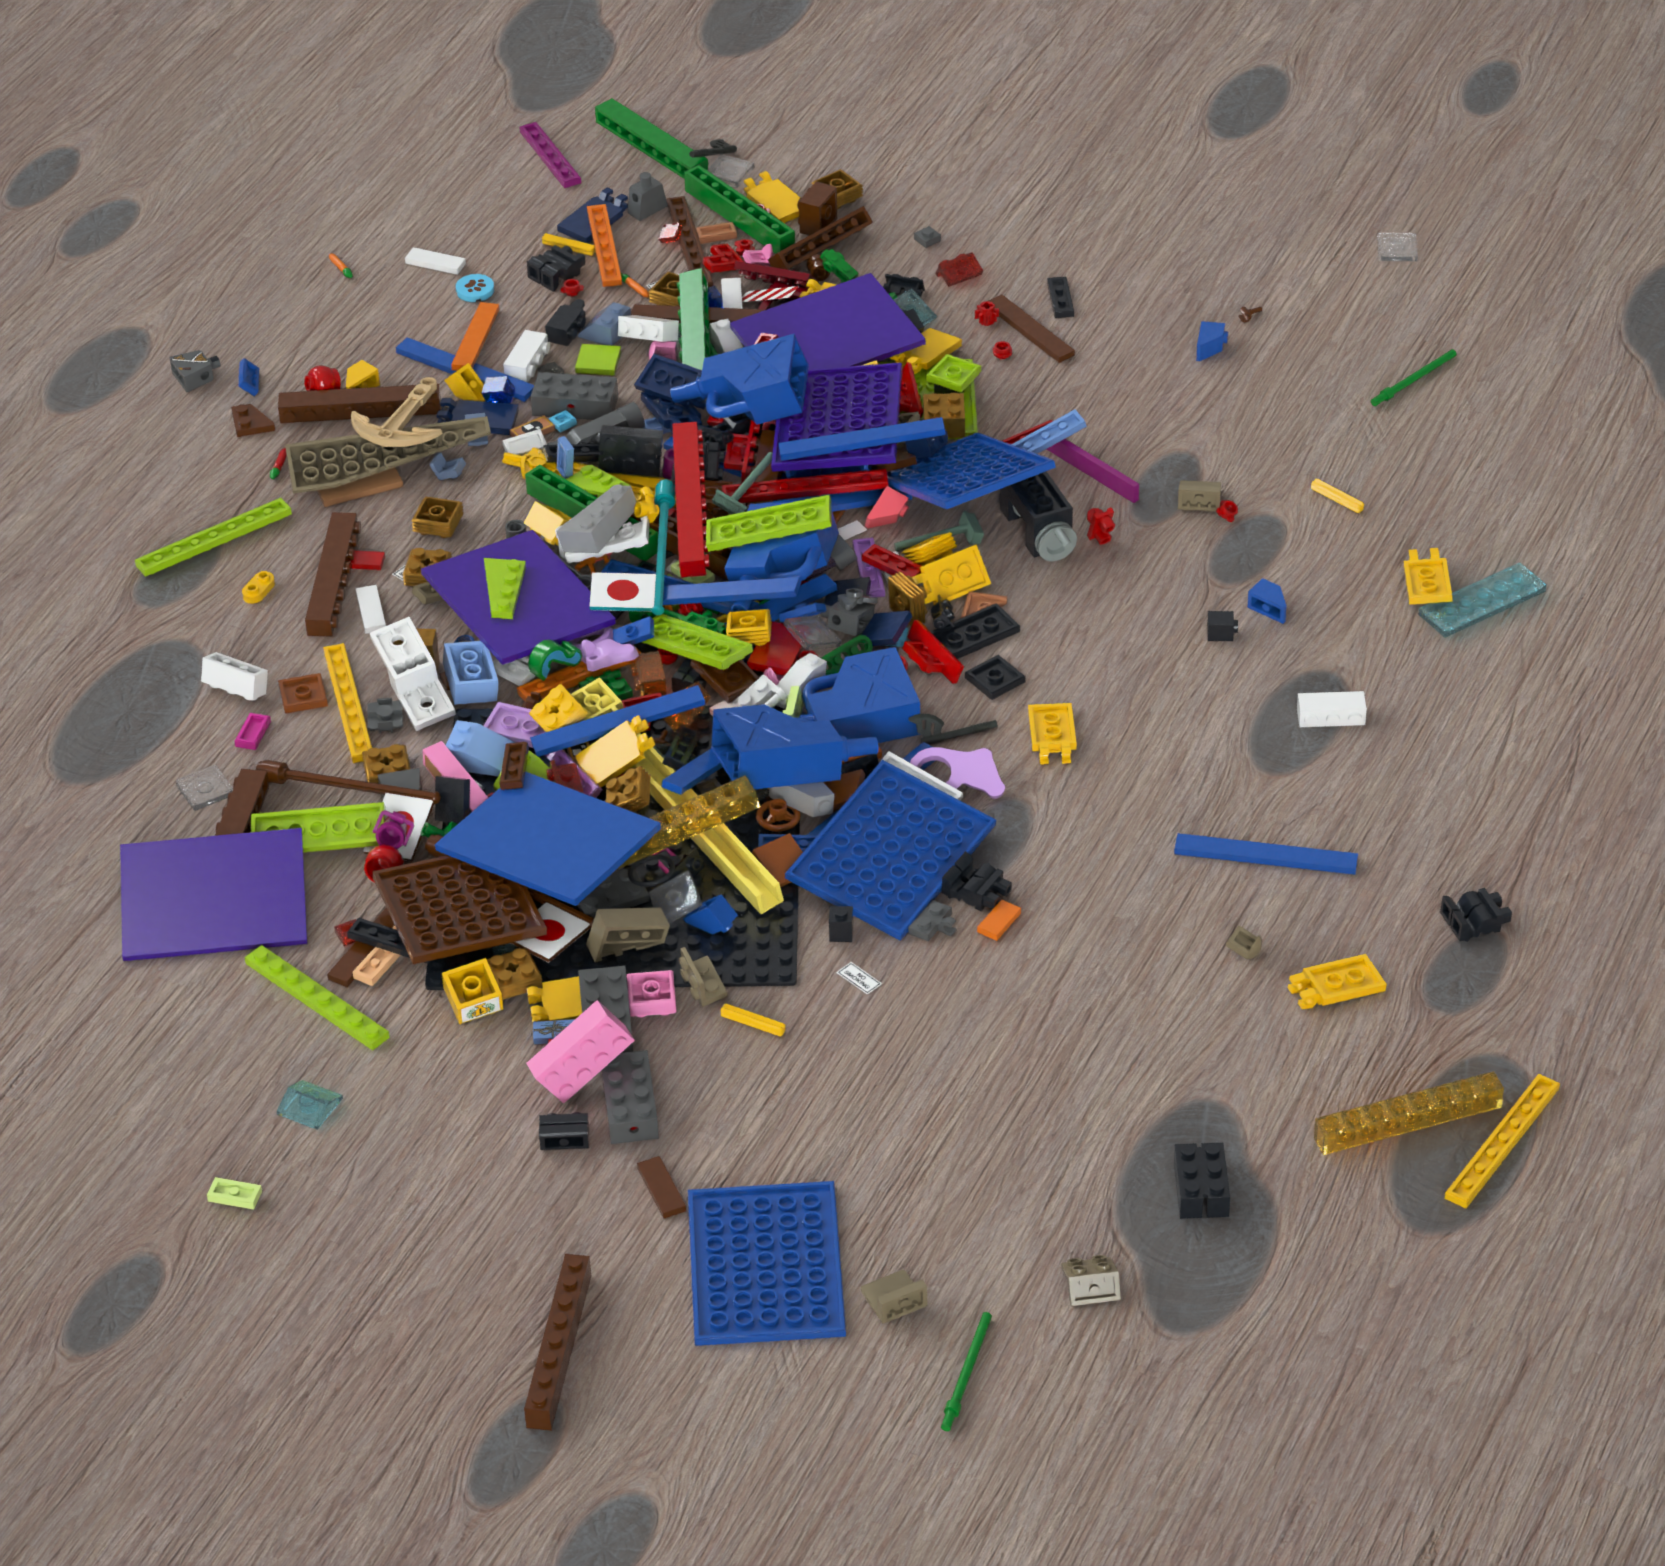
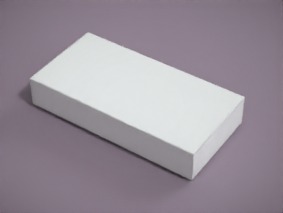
(524, 443)

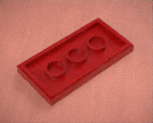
(778, 653)

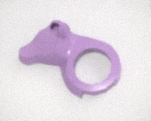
(604, 651)
(971, 768)

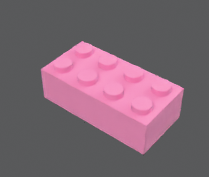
(580, 1051)

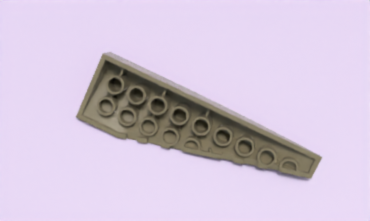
(350, 458)

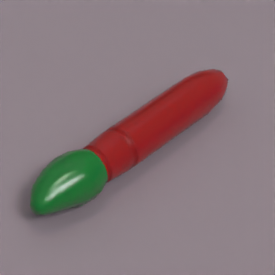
(278, 464)

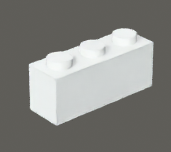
(648, 328)
(527, 355)
(234, 676)
(1331, 709)

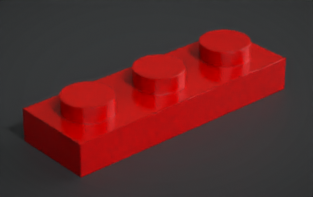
(889, 561)

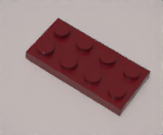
(772, 274)

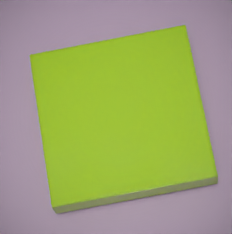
(598, 359)
(953, 373)

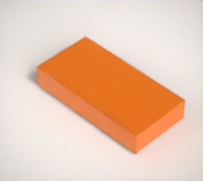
(999, 920)

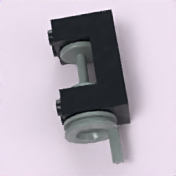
(1045, 514)

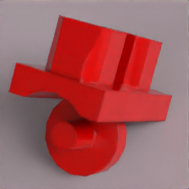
(1100, 525)

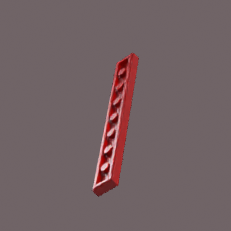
(811, 486)

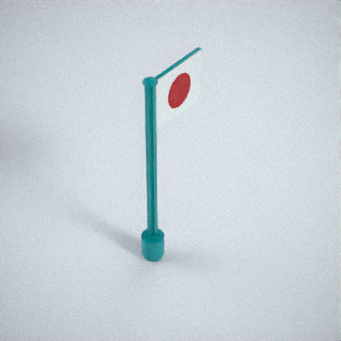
(637, 591)

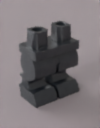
(553, 264)
(973, 885)
(1475, 914)

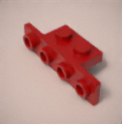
(910, 397)
(740, 453)
(931, 653)

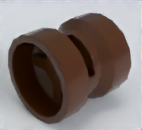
(816, 268)

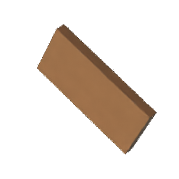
(363, 487)

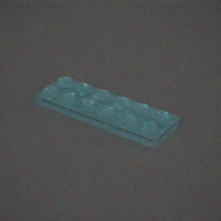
(1483, 599)

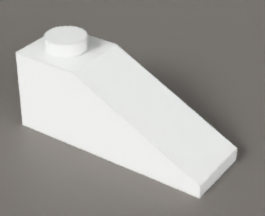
(723, 337)
(801, 673)

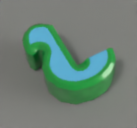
(550, 651)

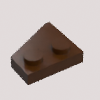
(250, 420)
(903, 460)

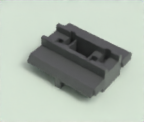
(384, 715)

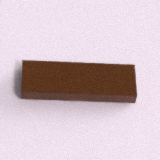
(514, 765)
(661, 1187)

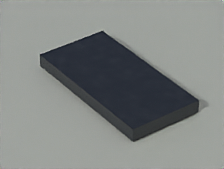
(977, 631)

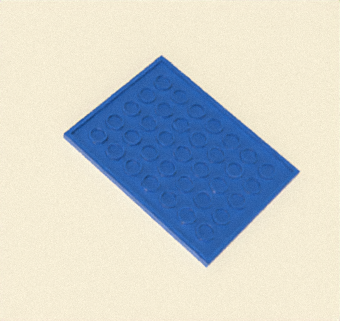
(967, 470)
(548, 838)
(889, 849)
(765, 1263)

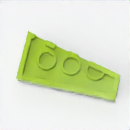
(594, 480)
(503, 585)

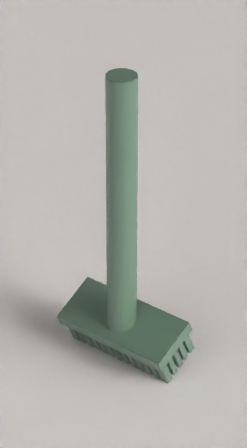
(731, 504)
(968, 525)

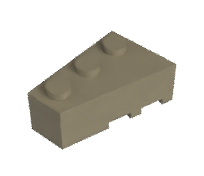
(626, 929)

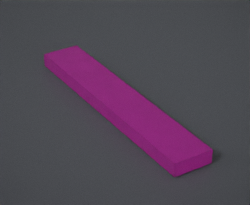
(550, 155)
(1096, 469)

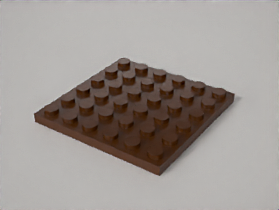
(455, 908)

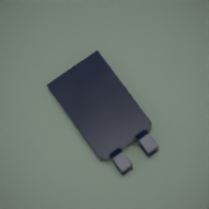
(578, 224)
(663, 374)
(670, 412)
(500, 415)

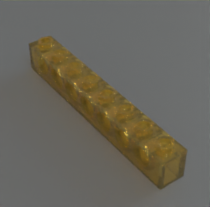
(699, 816)
(1408, 1112)

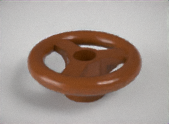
(778, 812)

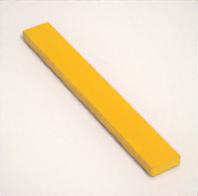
(347, 701)
(1502, 1141)

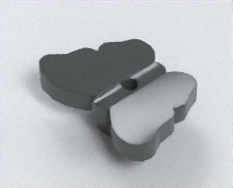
(853, 597)

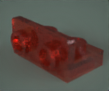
(959, 269)
(565, 775)

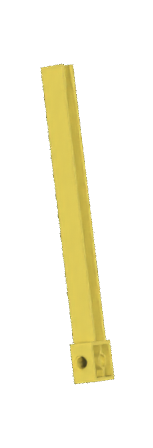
(718, 842)

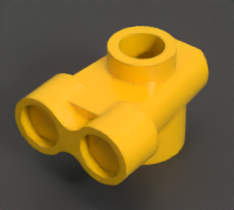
(645, 505)

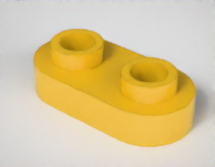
(258, 587)

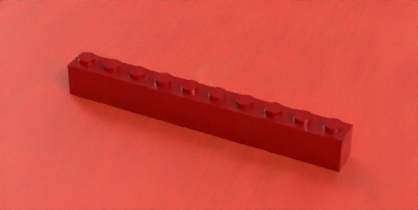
(689, 499)

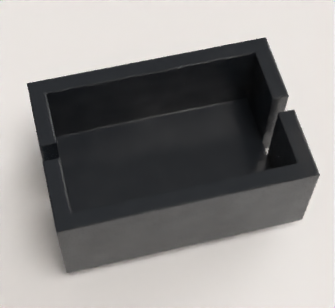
(630, 450)
(1200, 1175)

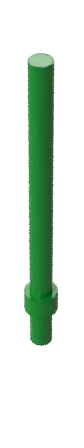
(1388, 393)
(953, 1406)

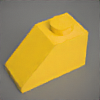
(362, 376)
(466, 384)

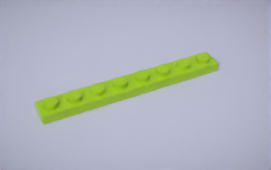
(213, 537)
(317, 997)

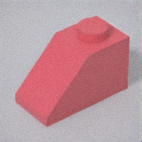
(887, 508)

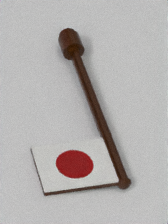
(410, 802)
(562, 921)

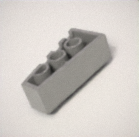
(598, 521)

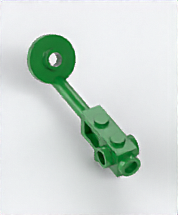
(836, 263)
(704, 620)

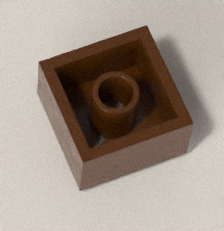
(817, 208)

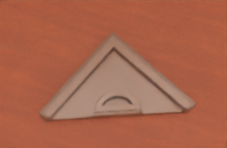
(979, 601)

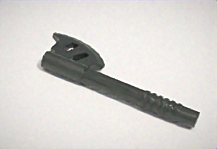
(719, 147)
(938, 724)

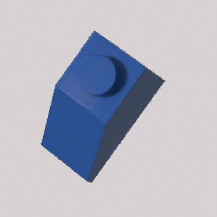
(1211, 339)
(1268, 600)
(712, 916)

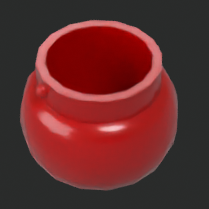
(322, 378)
(381, 858)

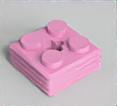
(651, 993)

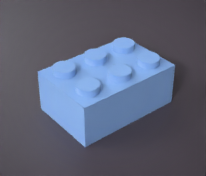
(470, 672)

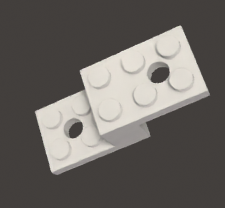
(412, 673)

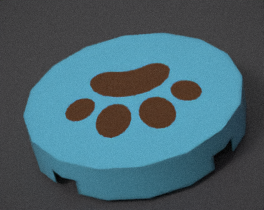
(475, 287)

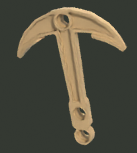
(391, 432)

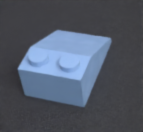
(477, 748)

